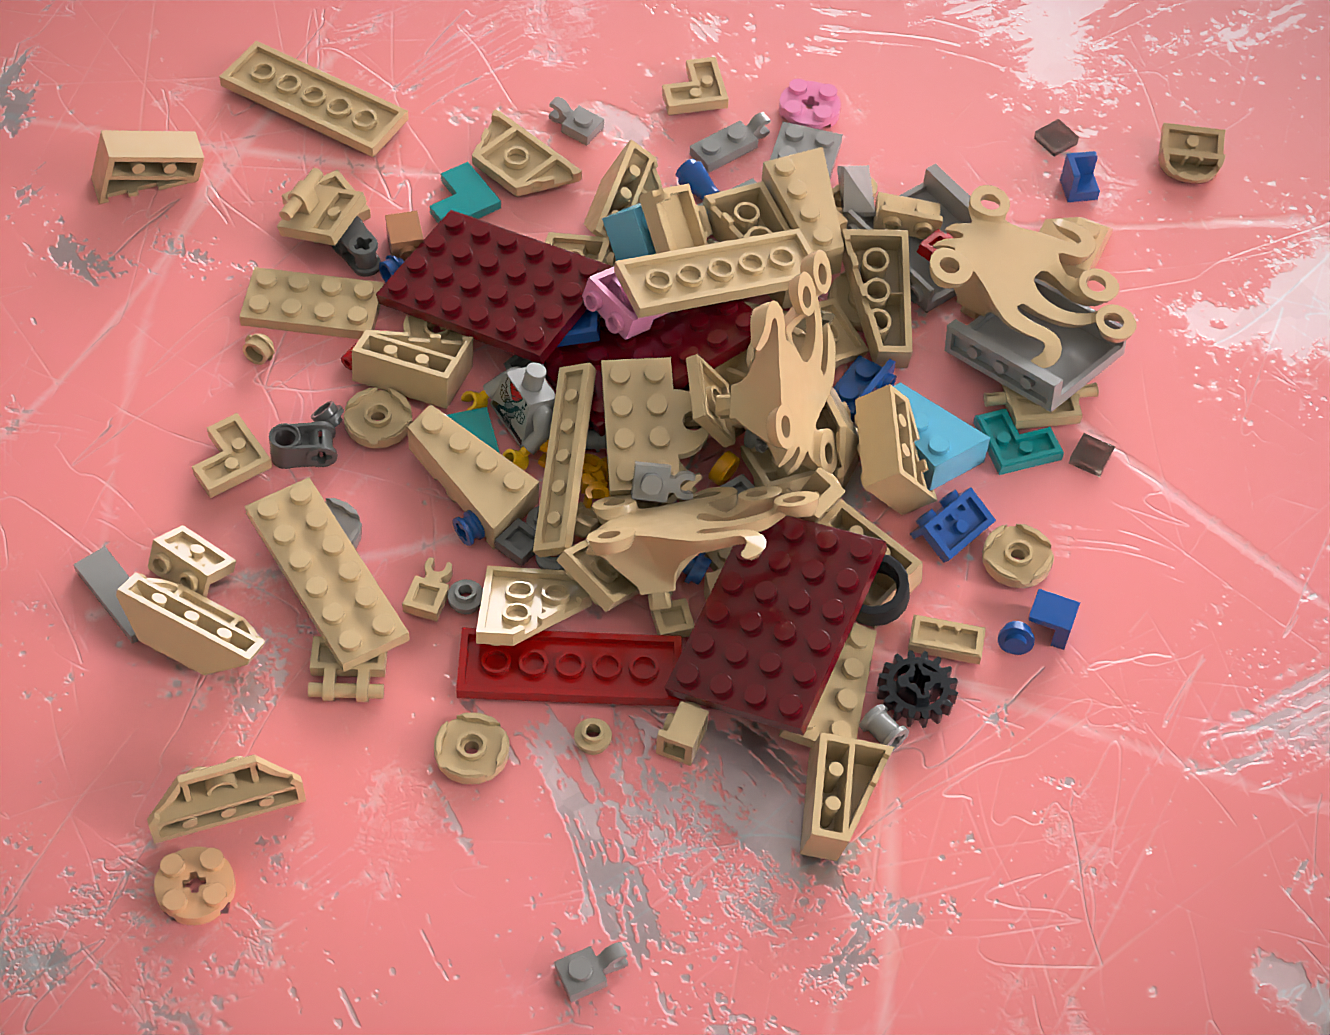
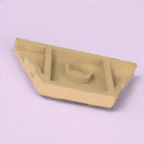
(520, 159)

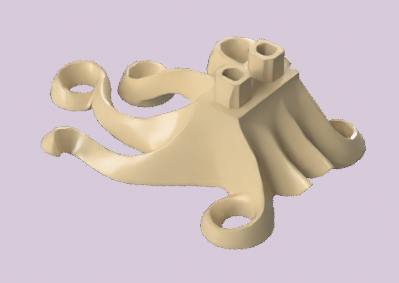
(996, 267)
(786, 389)
(660, 541)

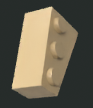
(144, 160)
(414, 367)
(889, 452)

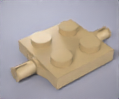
(1031, 415)

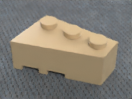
(883, 587)
(837, 791)

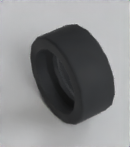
(893, 609)

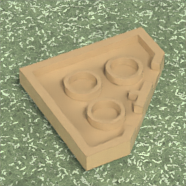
(525, 602)

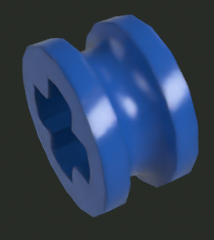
(468, 528)

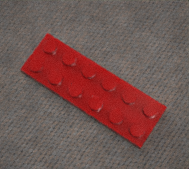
(570, 668)

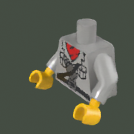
(524, 406)

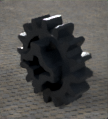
(915, 690)

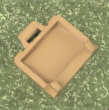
(675, 218)

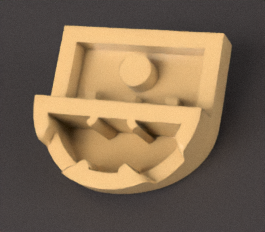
(1191, 152)

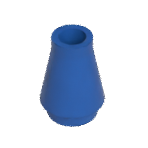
(697, 177)

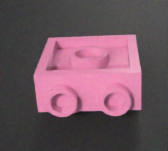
(607, 297)

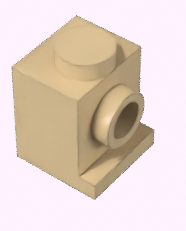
(682, 733)

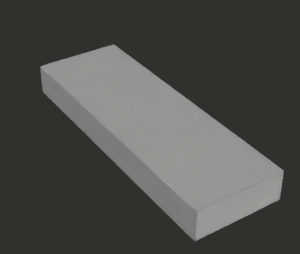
(104, 578)

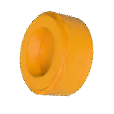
(724, 468)

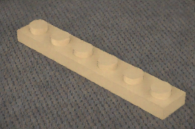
(564, 460)

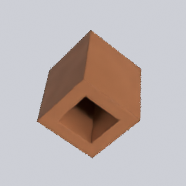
(403, 233)

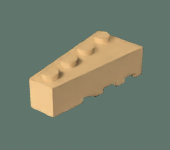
(806, 200)
(744, 214)
(880, 286)
(472, 472)

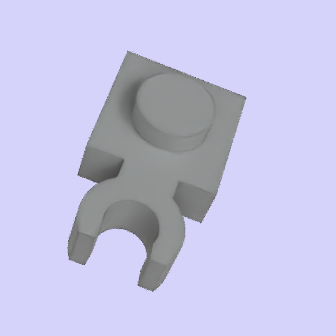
(655, 480)

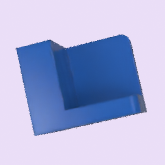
(1079, 178)
(1055, 613)

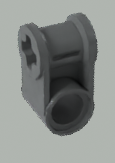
(359, 249)
(300, 446)

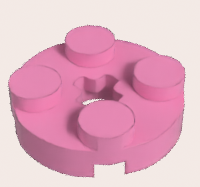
(802, 93)

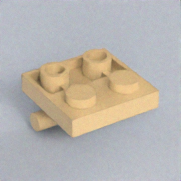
(319, 211)

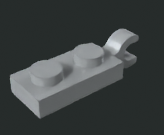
(730, 142)

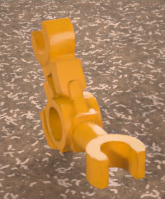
(593, 482)

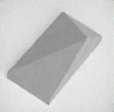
(856, 190)

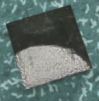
(1056, 137)
(1091, 454)

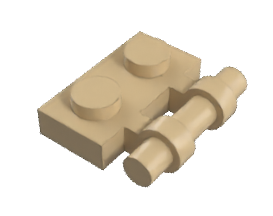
(324, 664)

